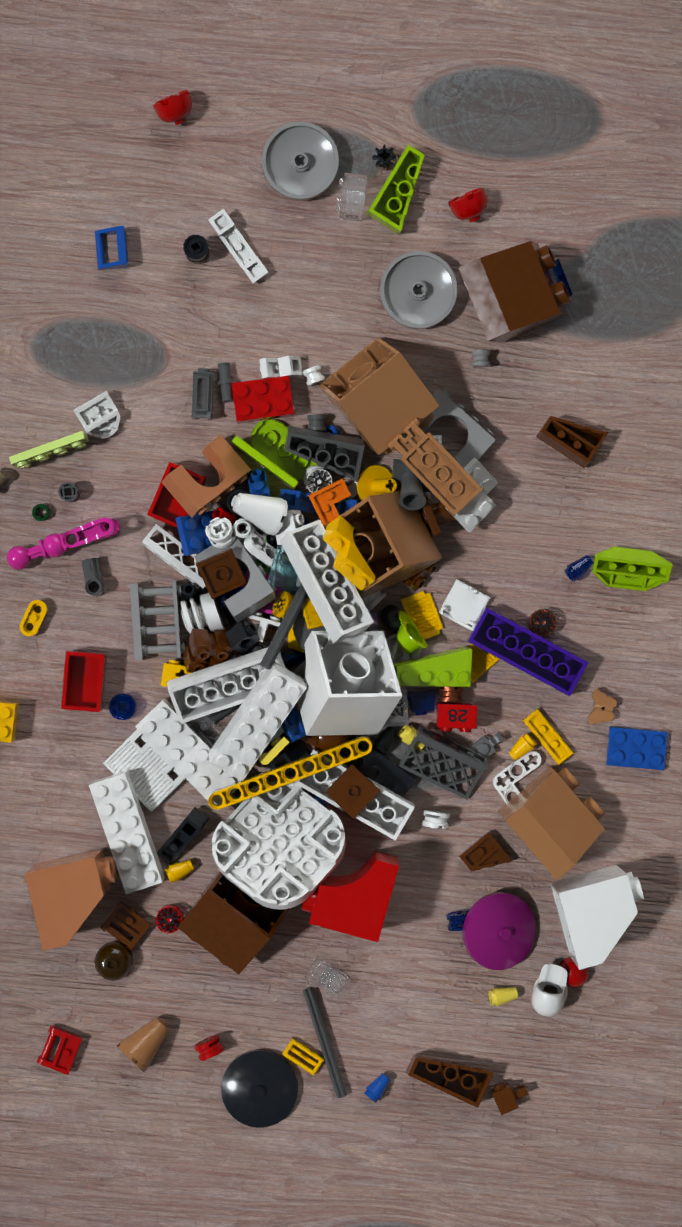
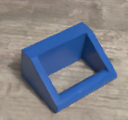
(122, 248)
(293, 726)

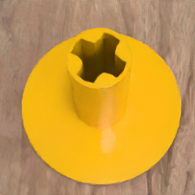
(375, 481)

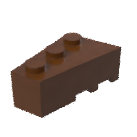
(572, 440)

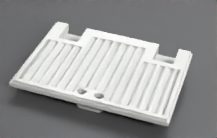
(147, 770)

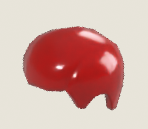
(575, 977)

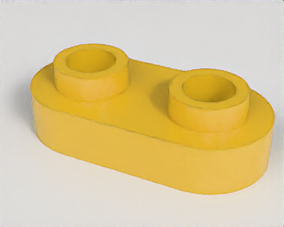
(33, 617)

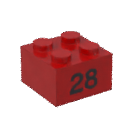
(456, 716)

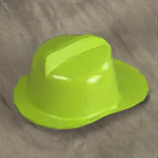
(408, 635)

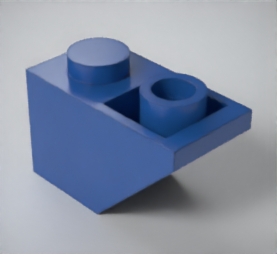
(258, 482)

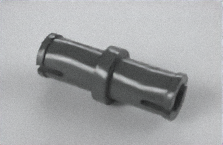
(225, 382)

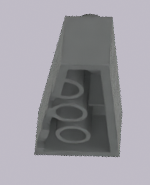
(326, 449)

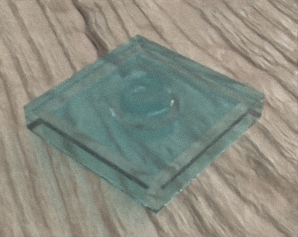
(282, 572)

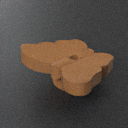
(601, 700)

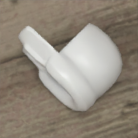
(547, 1003)

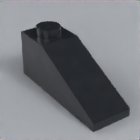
(183, 836)

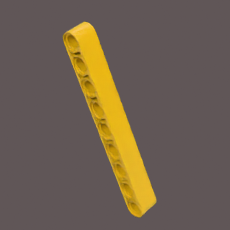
(279, 772)

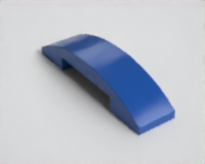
(300, 501)

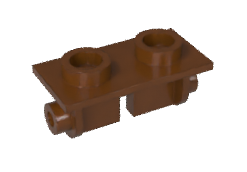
(418, 580)

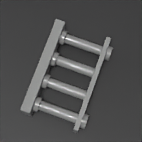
(140, 612)

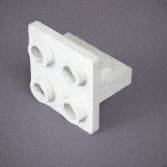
(264, 623)

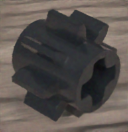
(384, 150)

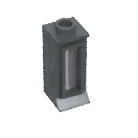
(202, 394)

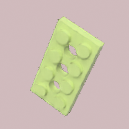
(43, 452)

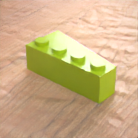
(395, 195)

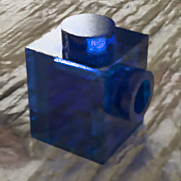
(421, 702)

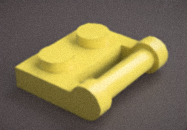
(278, 744)

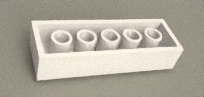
(329, 591)
(217, 686)
(257, 721)
(184, 750)
(385, 812)
(127, 832)

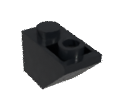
(292, 753)

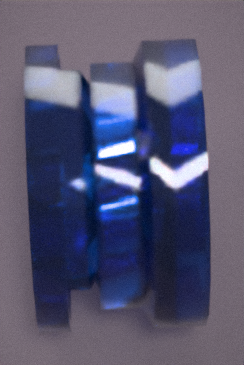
(122, 706)
(456, 920)

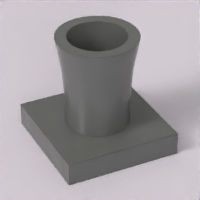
(411, 488)

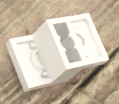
(481, 504)

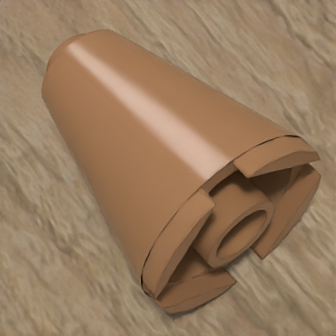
(145, 1043)

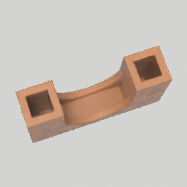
(195, 497)

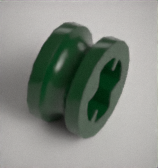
(42, 506)

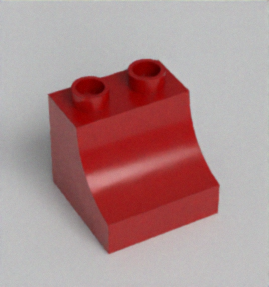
(357, 900)

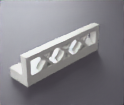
(170, 559)

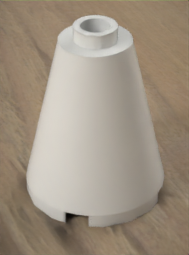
(261, 511)

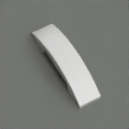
(237, 246)

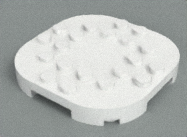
(279, 846)

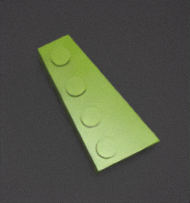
(442, 669)

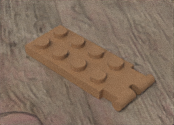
(435, 468)

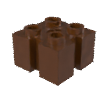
(206, 649)

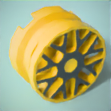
(282, 604)

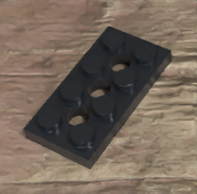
(386, 768)

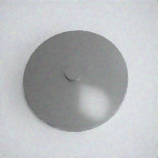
(300, 161)
(418, 290)

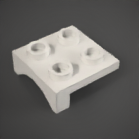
(464, 605)

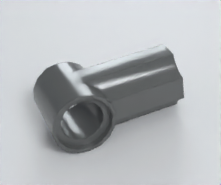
(92, 575)

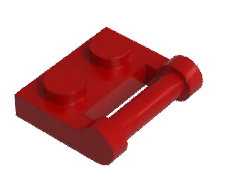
(65, 1053)

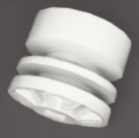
(202, 615)

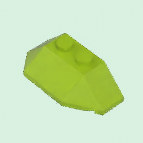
(631, 568)

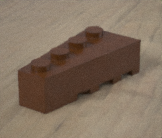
(455, 1079)

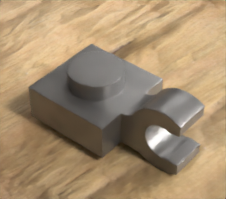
(485, 746)

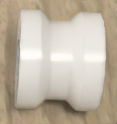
(313, 375)

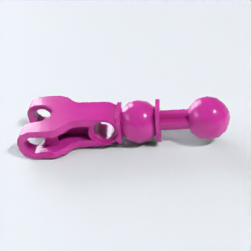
(56, 544)

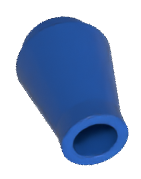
(377, 1088)

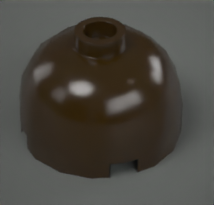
(113, 961)

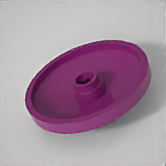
(499, 931)

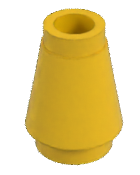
(523, 746)
(179, 870)

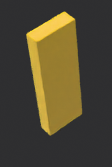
(547, 736)

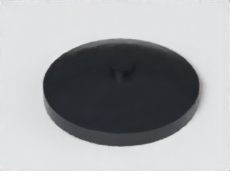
(259, 1088)

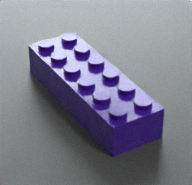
(527, 651)

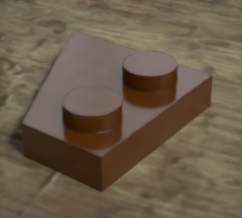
(484, 854)

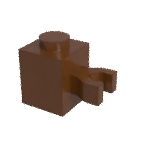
(506, 1098)

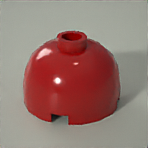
(174, 107)
(469, 205)

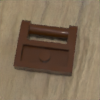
(130, 921)

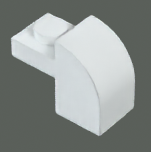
(282, 366)

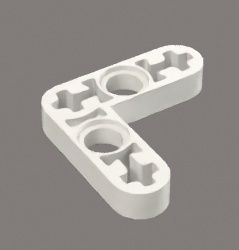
(257, 546)
(509, 786)

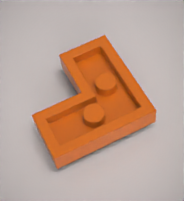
(325, 498)

